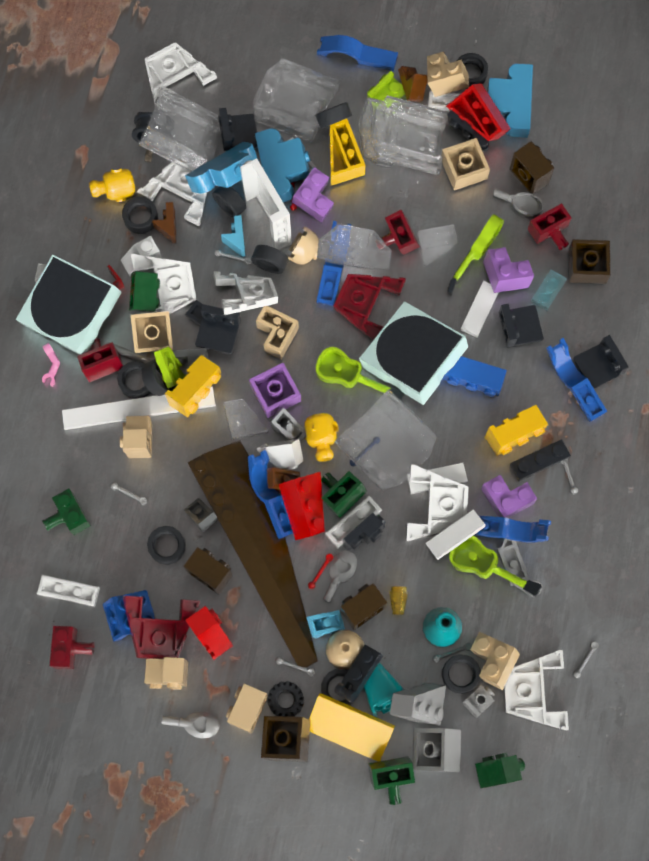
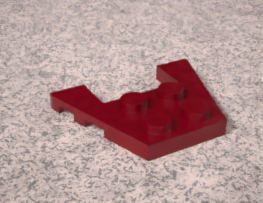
(359, 297)
(158, 636)

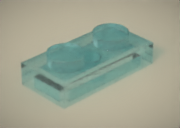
(549, 290)

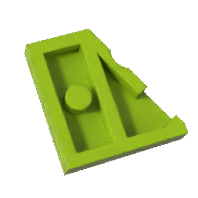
(169, 366)

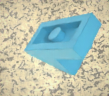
(235, 239)
(325, 623)

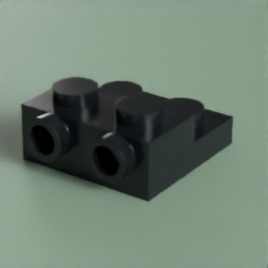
(368, 530)

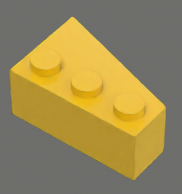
(194, 386)
(516, 430)

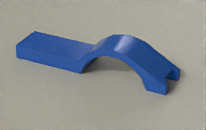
(362, 53)
(330, 281)
(575, 381)
(271, 498)
(514, 530)

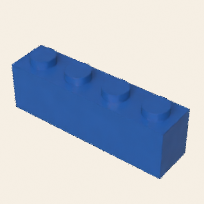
(476, 376)

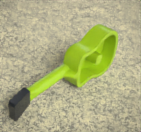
(479, 247)
(336, 367)
(476, 558)

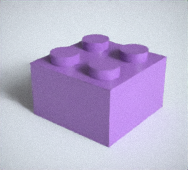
(275, 390)

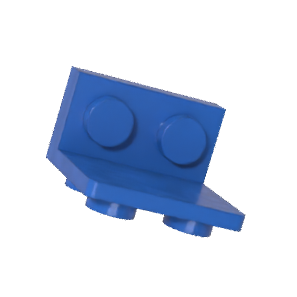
(117, 616)

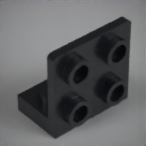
(236, 129)
(520, 325)
(217, 330)
(601, 362)

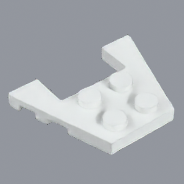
(173, 64)
(174, 180)
(175, 281)
(252, 292)
(446, 503)
(526, 694)

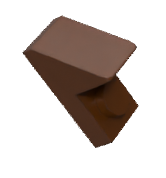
(413, 83)
(167, 226)
(277, 476)

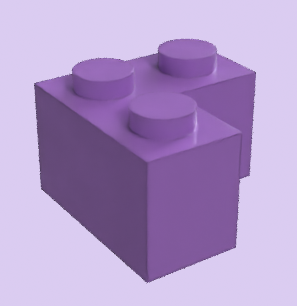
(310, 198)
(504, 274)
(507, 502)

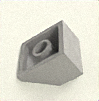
(437, 749)

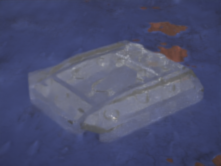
(292, 98)
(181, 131)
(409, 134)
(387, 442)

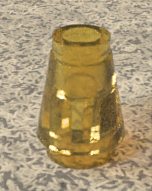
(398, 599)

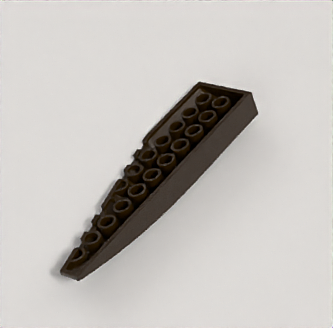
(245, 520)

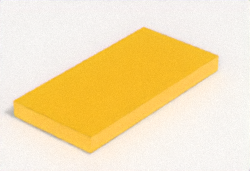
(350, 727)

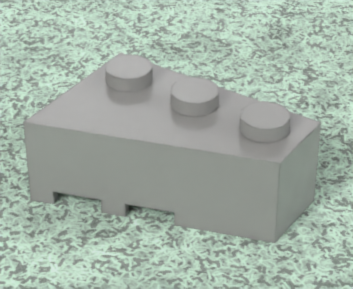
(420, 704)

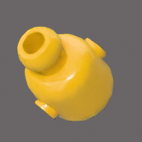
(115, 184)
(320, 434)

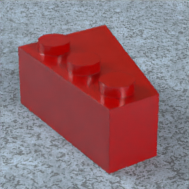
(480, 112)
(304, 505)
(206, 627)

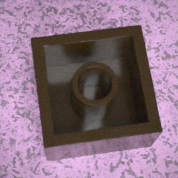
(531, 167)
(589, 261)
(208, 570)
(363, 606)
(285, 738)

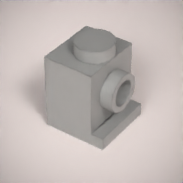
(474, 706)

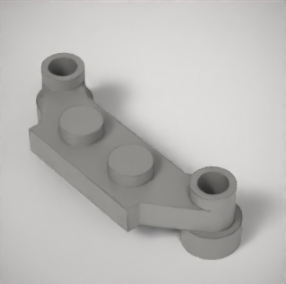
(513, 562)

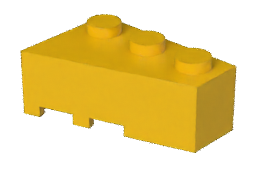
(344, 154)

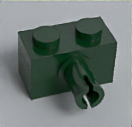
(144, 292)
(342, 493)
(68, 512)
(499, 770)
(391, 775)

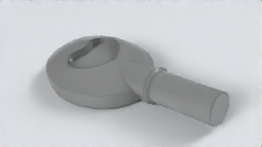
(523, 202)
(341, 571)
(196, 724)

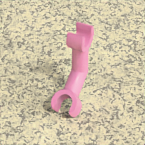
(55, 364)

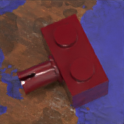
(550, 226)
(400, 233)
(100, 361)
(65, 647)

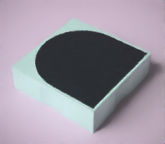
(68, 305)
(414, 352)

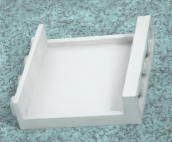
(258, 185)

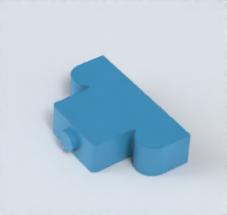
(514, 98)
(282, 161)
(222, 170)

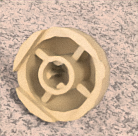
(304, 247)
(343, 648)

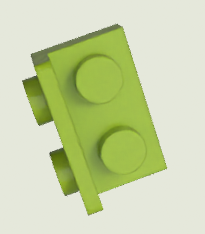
(387, 86)

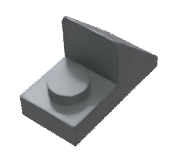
(190, 355)
(287, 425)
(201, 514)

